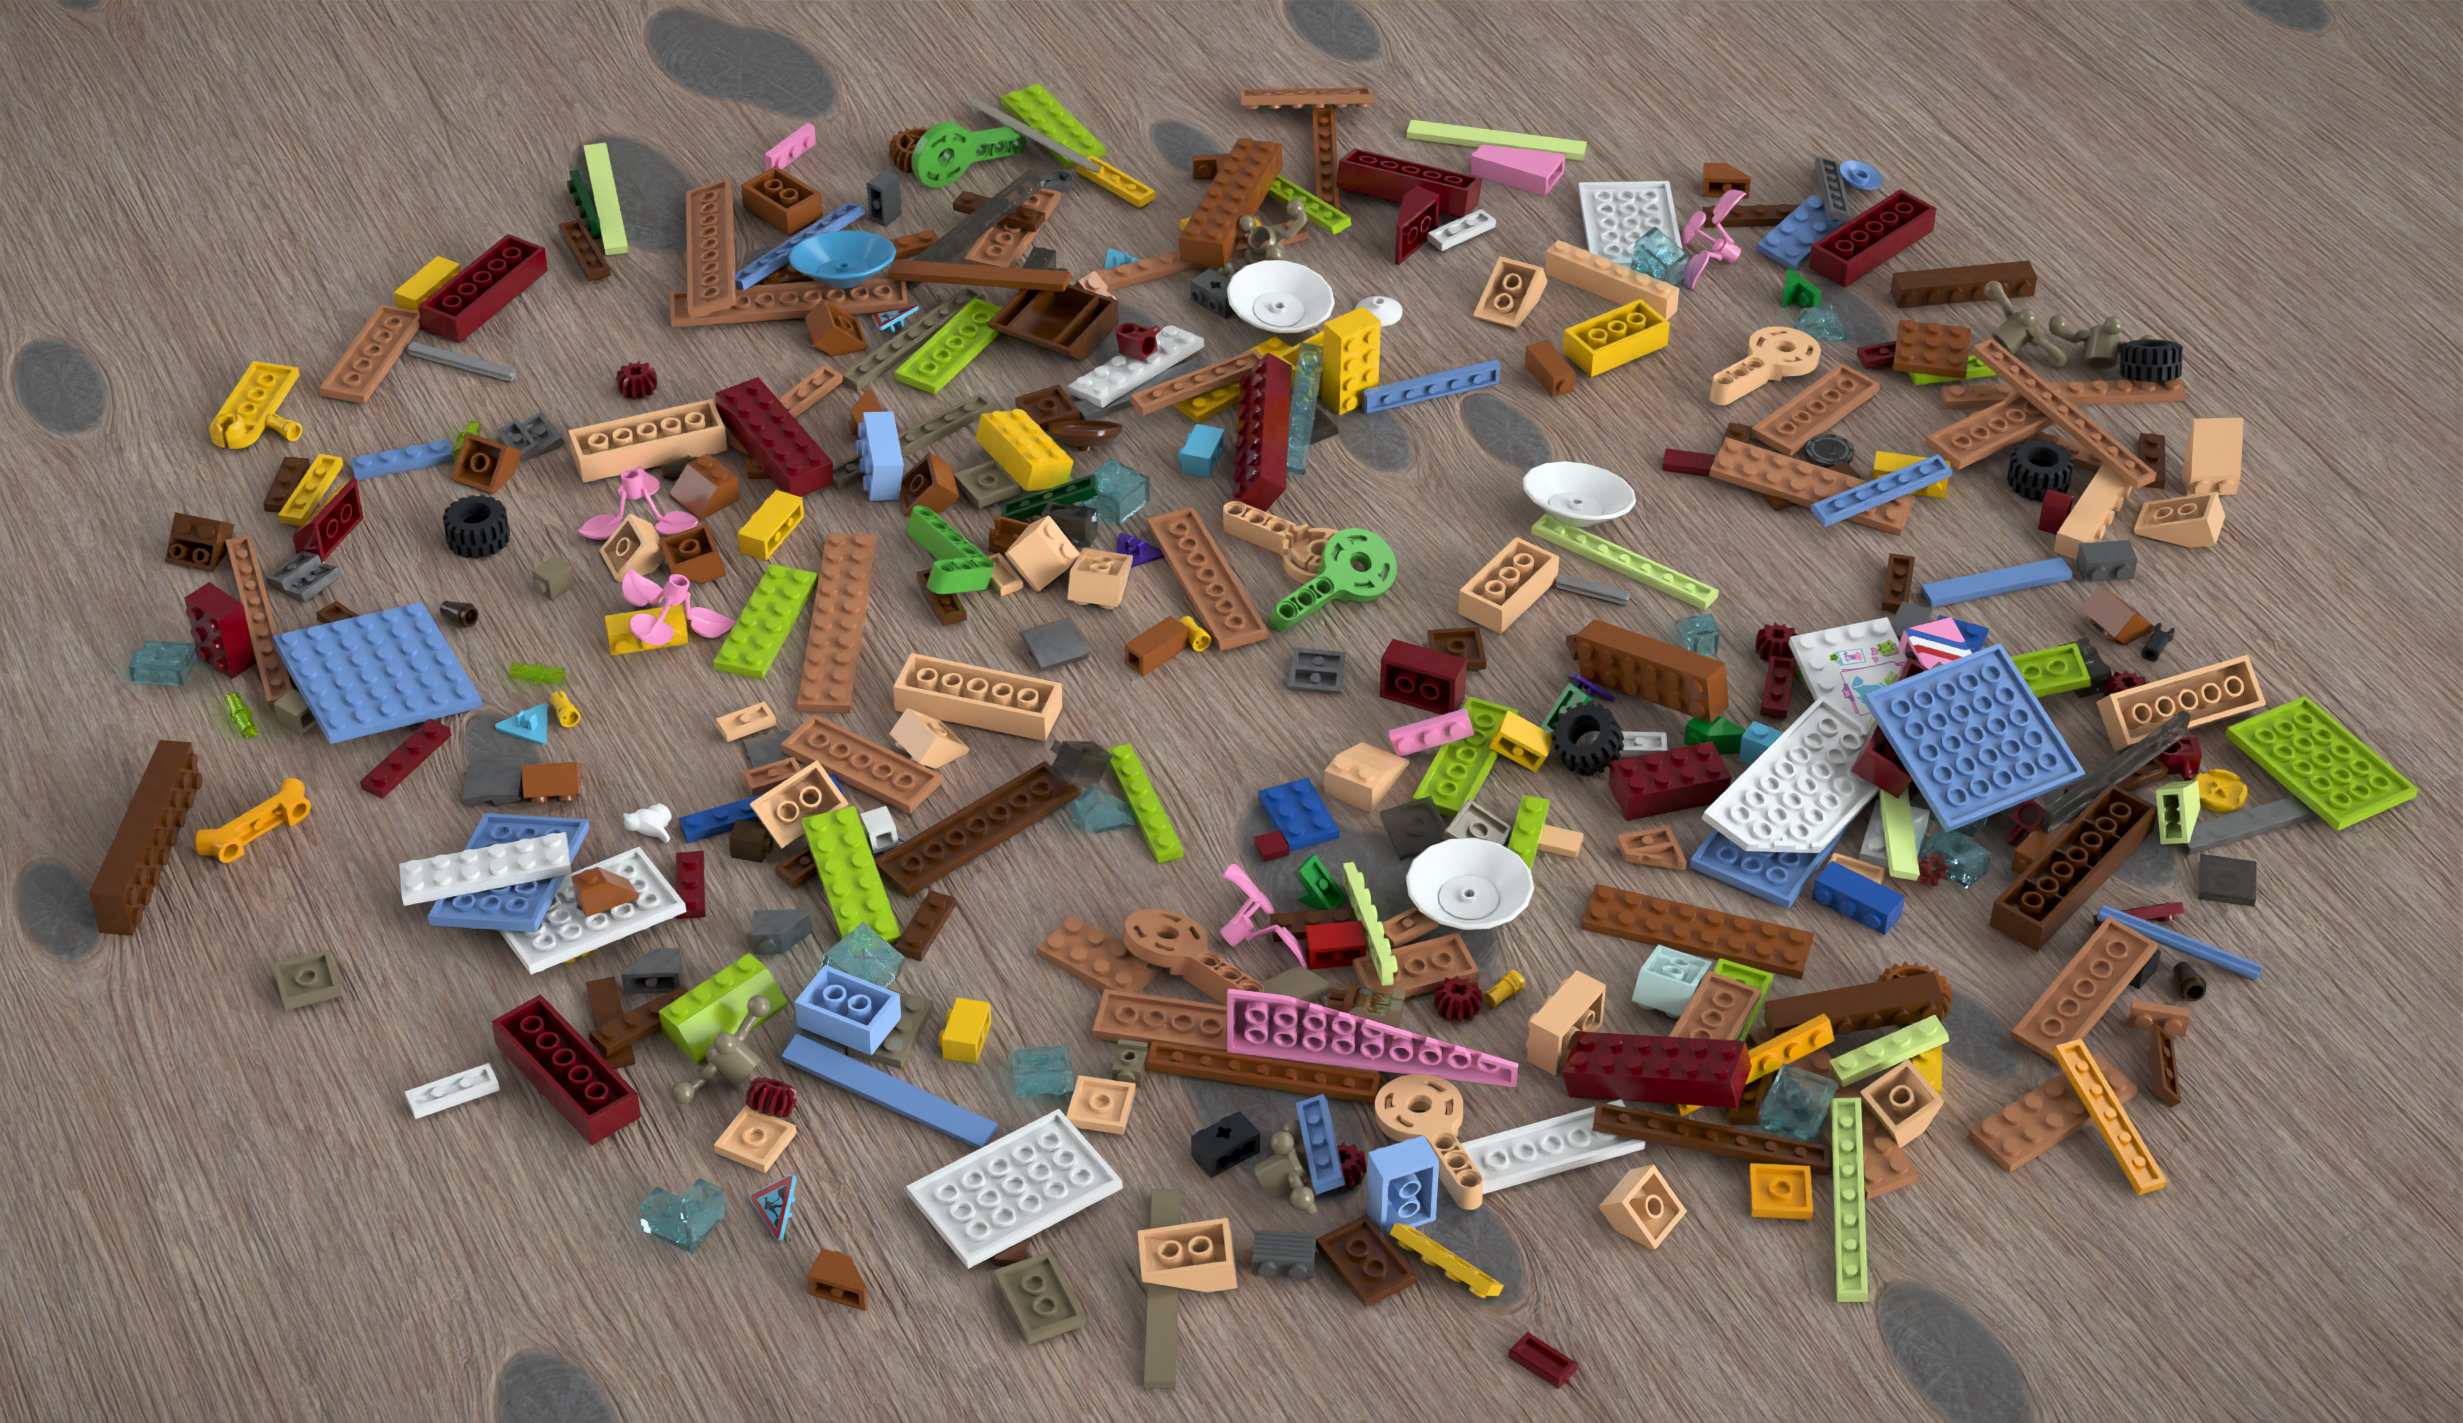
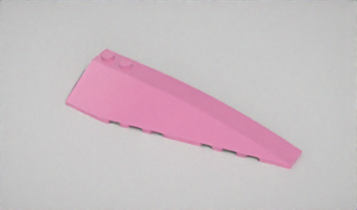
(1317, 1034)

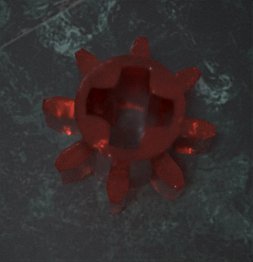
(1934, 875)

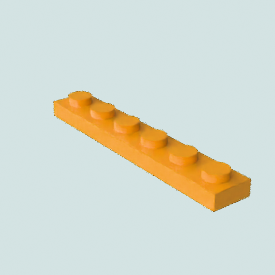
(1782, 1050)
(2110, 1117)

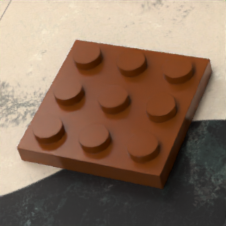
(1932, 349)

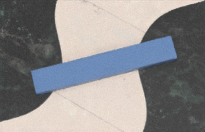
(1430, 386)
(1881, 490)
(1996, 582)

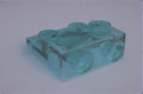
(162, 663)
(1042, 1071)
(1798, 1103)

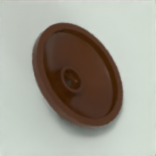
(1085, 432)

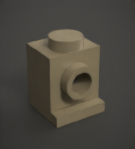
(1130, 1062)

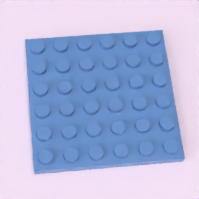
(376, 672)
(1973, 737)

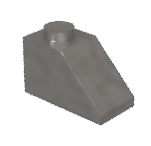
(779, 929)
(654, 972)

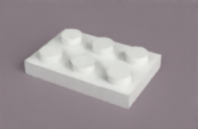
(1874, 844)

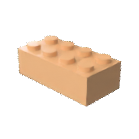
(1508, 585)

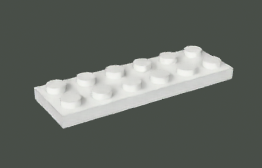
(1126, 373)
(484, 868)
(1545, 1149)

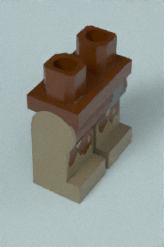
(1369, 1004)

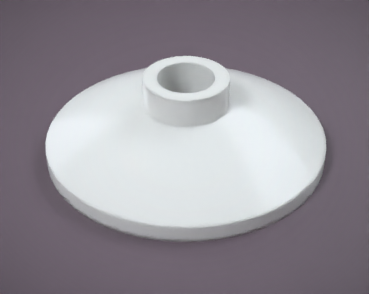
(1382, 307)

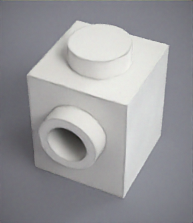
(879, 829)

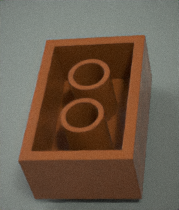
(782, 200)

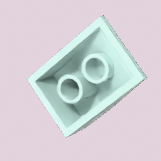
(1669, 981)

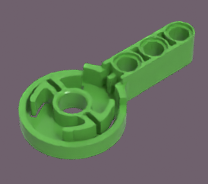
(960, 154)
(1338, 577)

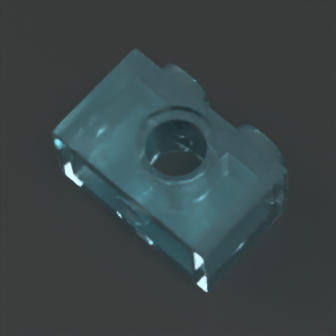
(1966, 857)

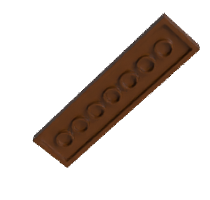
(975, 829)

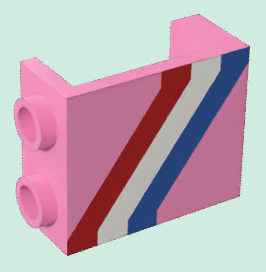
(1935, 642)

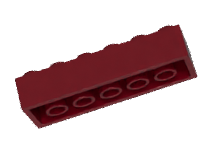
(1393, 177)
(1872, 238)
(483, 288)
(774, 438)
(1877, 758)
(566, 1069)
(1657, 1069)

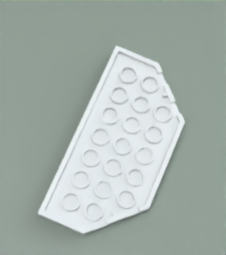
(1799, 787)

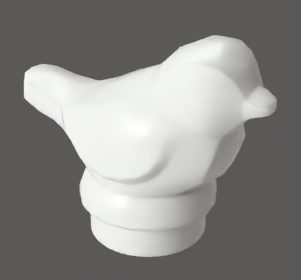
(649, 821)

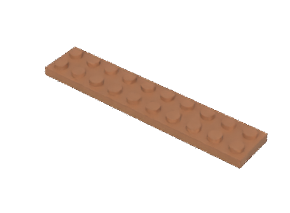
(710, 249)
(795, 301)
(837, 624)
(1169, 1021)

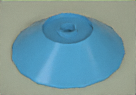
(842, 257)

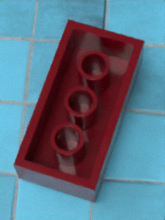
(1668, 780)

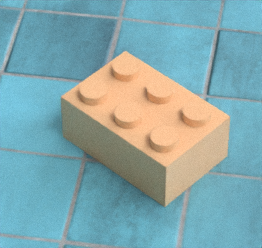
(1572, 1009)

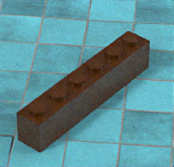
(1961, 283)
(1860, 1005)

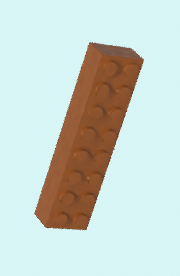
(1234, 192)

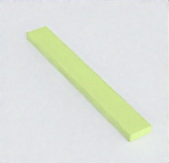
(1476, 137)
(606, 199)
(1625, 562)
(1899, 834)
(1849, 1200)

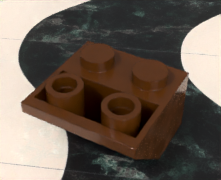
(198, 541)

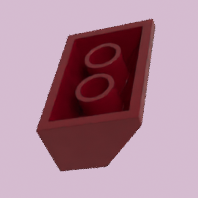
(330, 522)

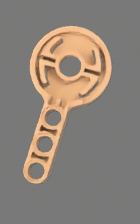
(1778, 354)
(1295, 544)
(1436, 1124)

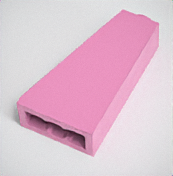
(1518, 168)

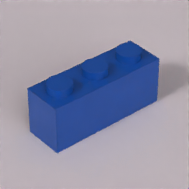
(1858, 897)

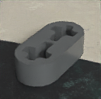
(1058, 181)

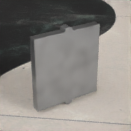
(766, 748)

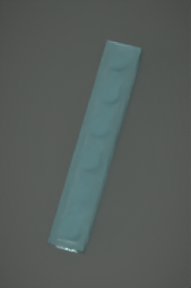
(1303, 405)

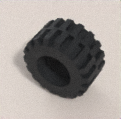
(2151, 360)
(2039, 467)
(476, 526)
(1578, 722)

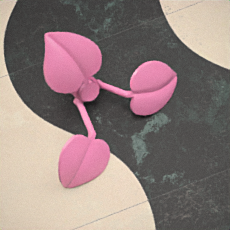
(1723, 248)
(637, 484)
(655, 632)
(1241, 925)

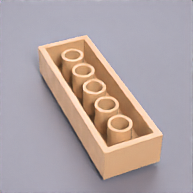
(647, 440)
(2204, 693)
(978, 696)

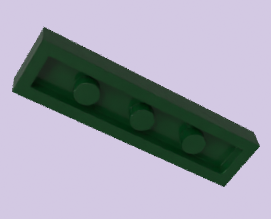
(584, 204)
(1066, 493)

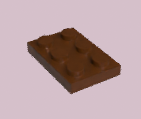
(1366, 1260)

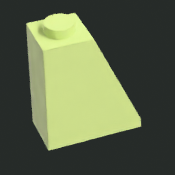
(2177, 811)

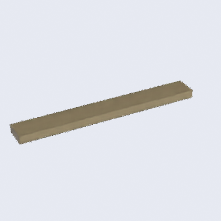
(1036, 135)
(907, 341)
(921, 435)
(1162, 1302)

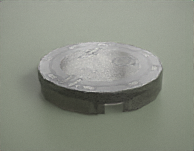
(1829, 450)

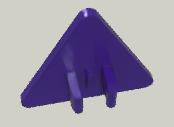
(1141, 551)
(1590, 687)

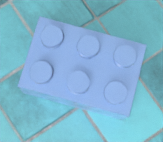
(880, 456)
(848, 1010)
(1402, 1184)

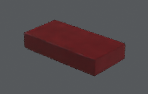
(1687, 462)
(1542, 1360)

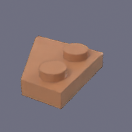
(1652, 848)

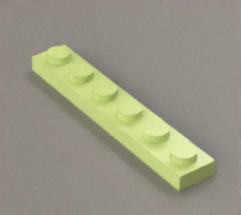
(1373, 931)

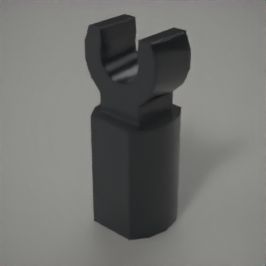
(2157, 643)

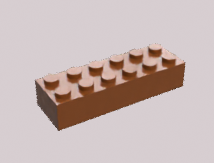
(1652, 670)

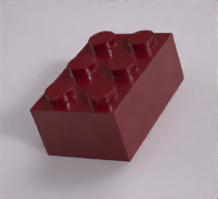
(220, 630)
(1422, 678)

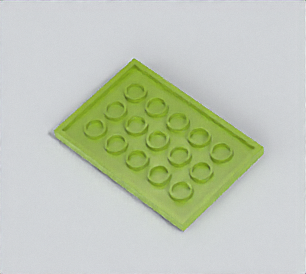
(2321, 763)

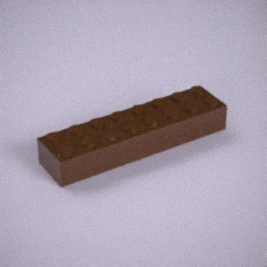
(145, 838)
(2073, 867)

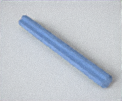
(2183, 943)

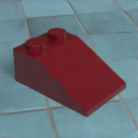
(1416, 218)

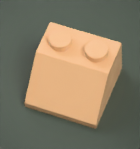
(633, 546)
(1042, 553)
(927, 739)
(1902, 1102)
(1643, 1207)

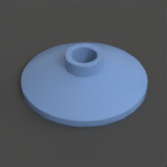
(1860, 175)

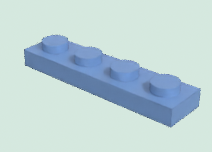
(402, 459)
(1320, 1144)

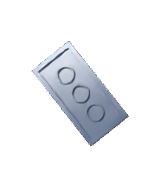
(1792, 238)

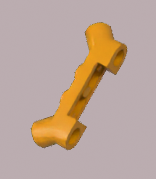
(228, 841)

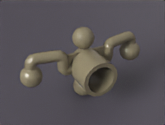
(1260, 234)
(2020, 328)
(2101, 341)
(727, 1055)
(1288, 1169)

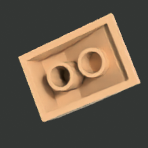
(1511, 293)
(2213, 456)
(2182, 520)
(1099, 578)
(1362, 775)
(799, 797)
(1189, 1256)

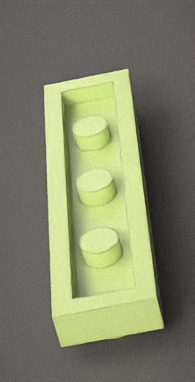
(1889, 1050)

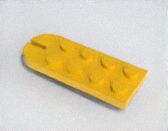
(250, 403)

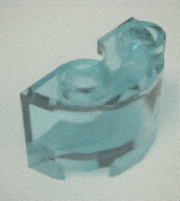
(1821, 322)

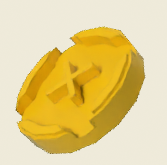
(2221, 791)

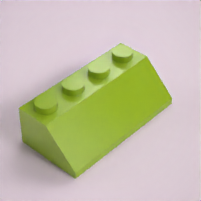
(719, 1006)

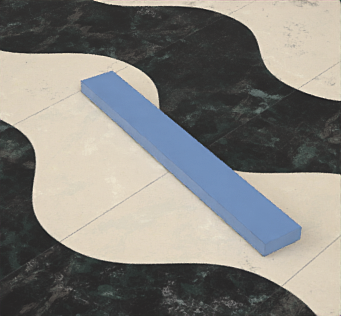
(779, 256)
(889, 1092)

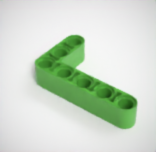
(959, 562)

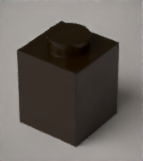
(750, 841)

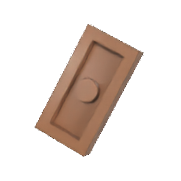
(771, 775)
(1407, 927)
(2169, 1018)

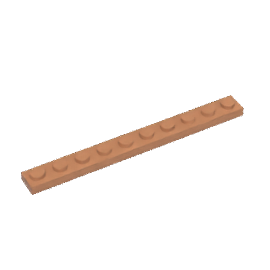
(1170, 263)
(2075, 392)
(2064, 413)
(259, 617)

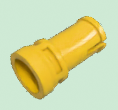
(287, 428)
(1197, 636)
(566, 712)
(1508, 985)

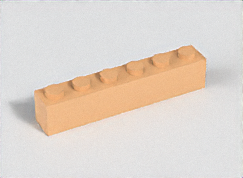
(1609, 278)
(2092, 512)

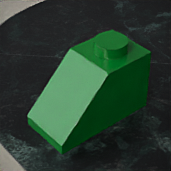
(1722, 732)

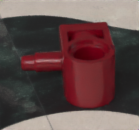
(1137, 340)
(2054, 511)
(2182, 757)
(2028, 817)

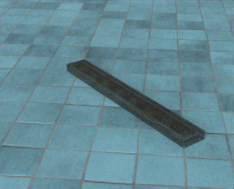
(981, 220)
(2115, 771)

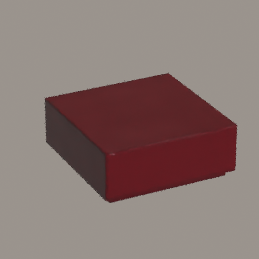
(1271, 845)

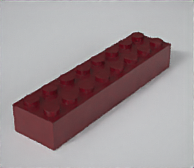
(1262, 433)

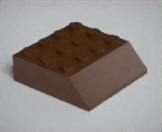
(1058, 321)

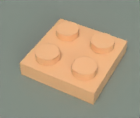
(1101, 1104)
(755, 1139)

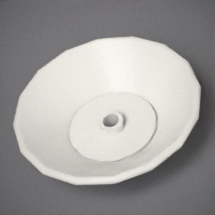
(1280, 296)
(1578, 493)
(1469, 883)

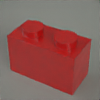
(1334, 944)

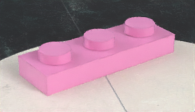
(791, 147)
(1431, 732)

